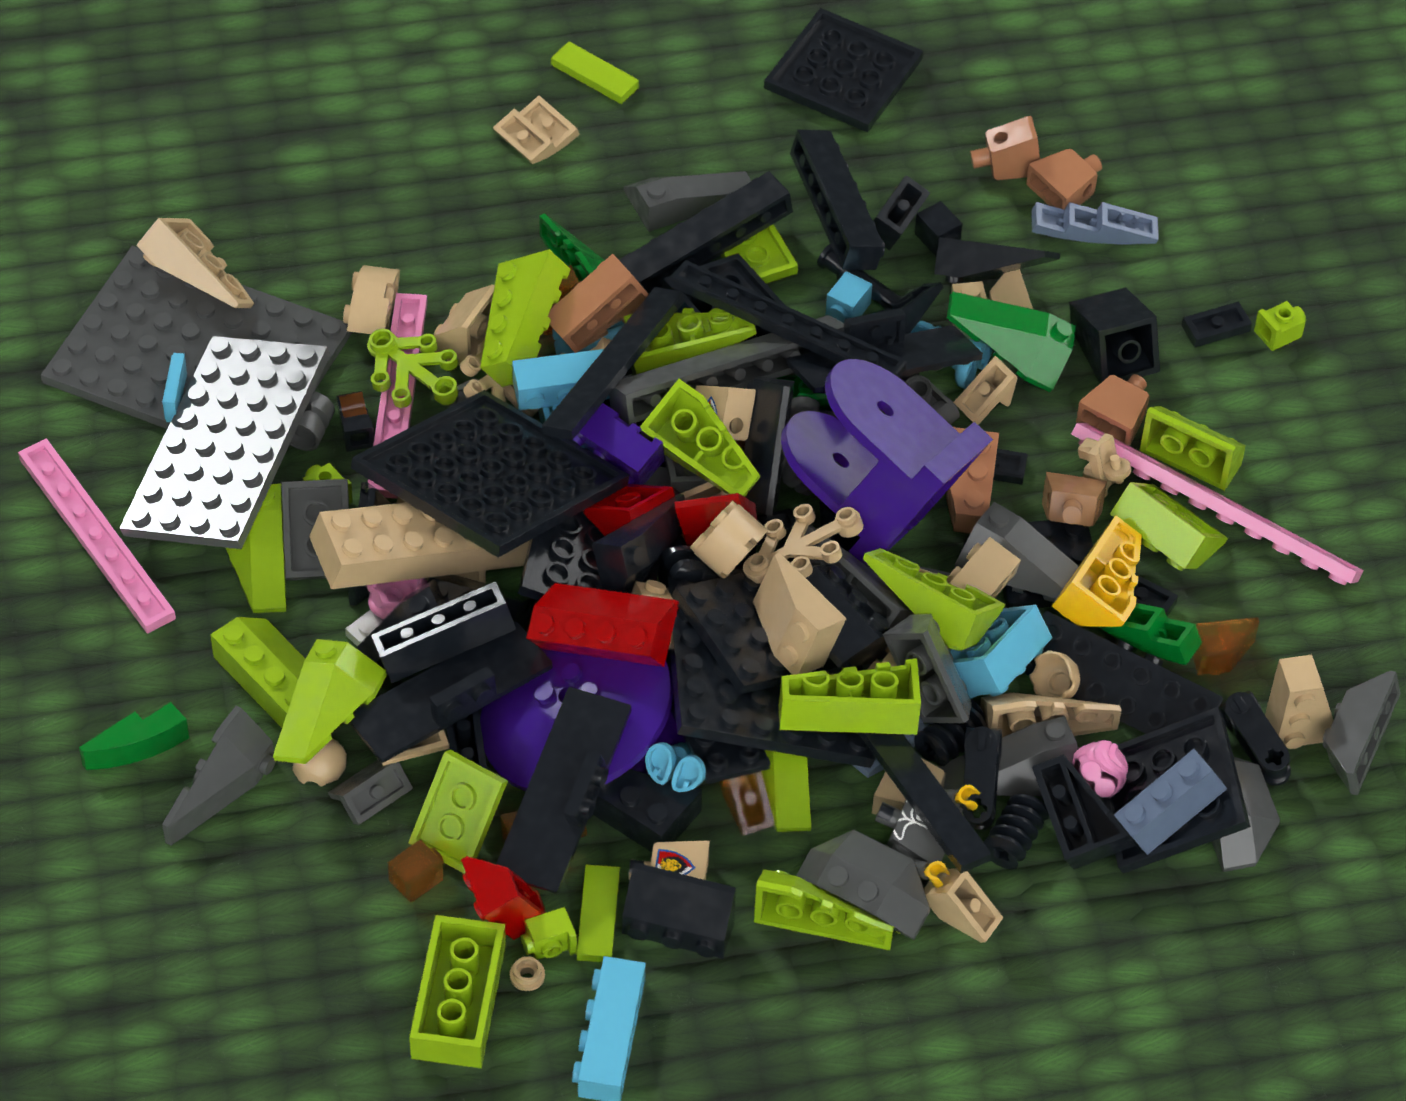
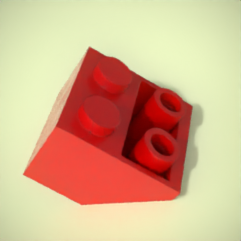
(501, 895)

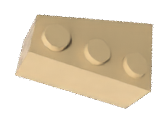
(1298, 703)

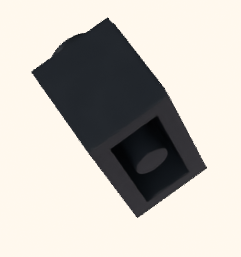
(899, 210)

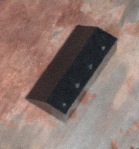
(763, 445)

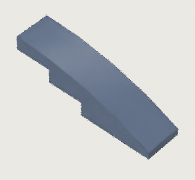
(1102, 225)

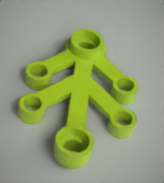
(385, 345)

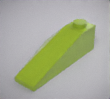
(691, 335)
(699, 440)
(262, 559)
(788, 791)
(803, 907)

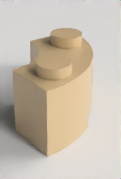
(372, 299)

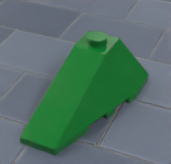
(568, 247)
(1025, 337)

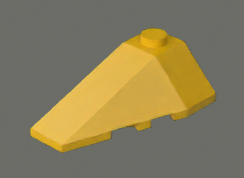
(1105, 581)

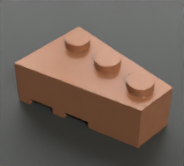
(596, 304)
(972, 491)

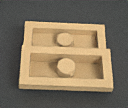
(536, 130)

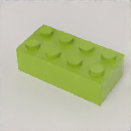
(458, 991)

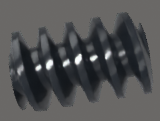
(945, 740)
(1016, 830)

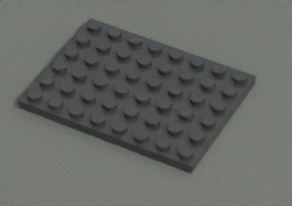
(145, 315)

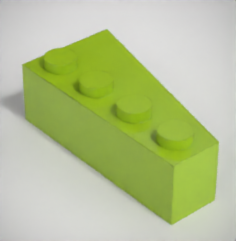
(520, 311)
(853, 700)

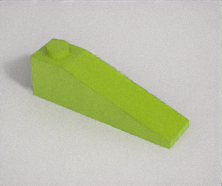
(959, 613)
(328, 691)

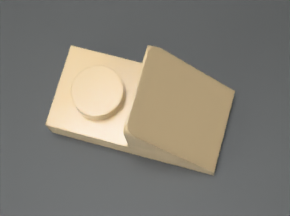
(990, 387)

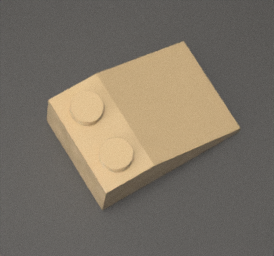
(796, 618)

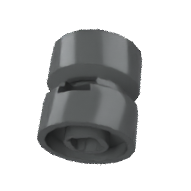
(313, 423)

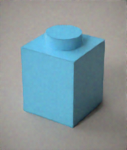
(848, 297)

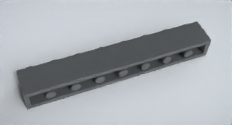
(726, 367)

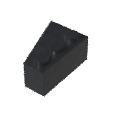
(647, 809)

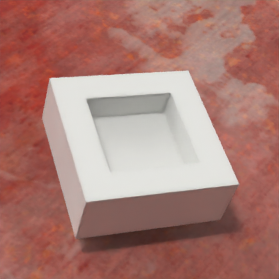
(362, 627)

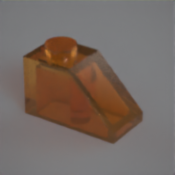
(1224, 644)
(748, 802)

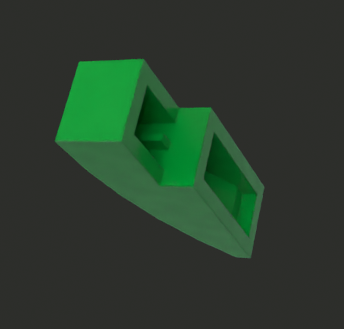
(1158, 635)
(135, 739)

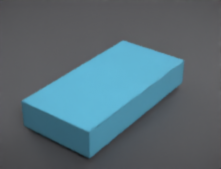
(174, 385)

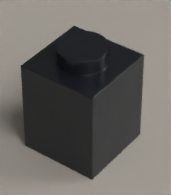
(935, 223)

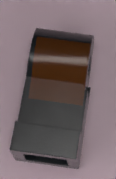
(354, 420)

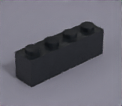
(443, 632)

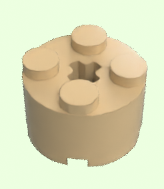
(728, 539)

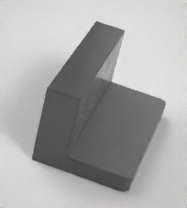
(371, 790)

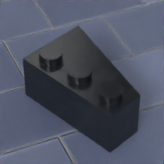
(1079, 817)

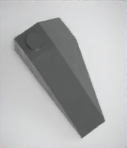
(678, 198)
(1019, 753)

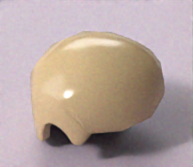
(1055, 675)
(324, 766)

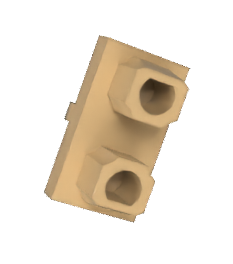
(1104, 461)

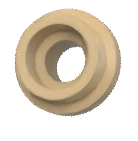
(527, 965)

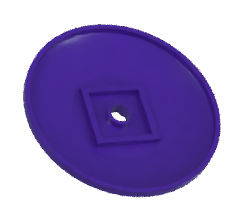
(521, 721)

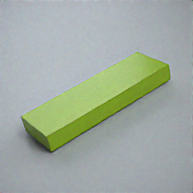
(595, 72)
(598, 913)

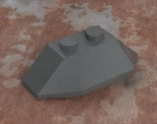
(1360, 727)
(1246, 846)
(870, 879)

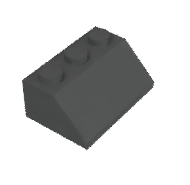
(941, 688)

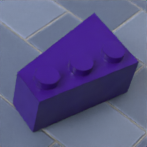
(621, 445)

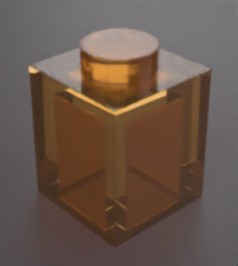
(416, 870)

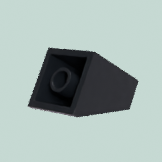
(1116, 334)

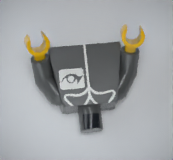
(915, 840)

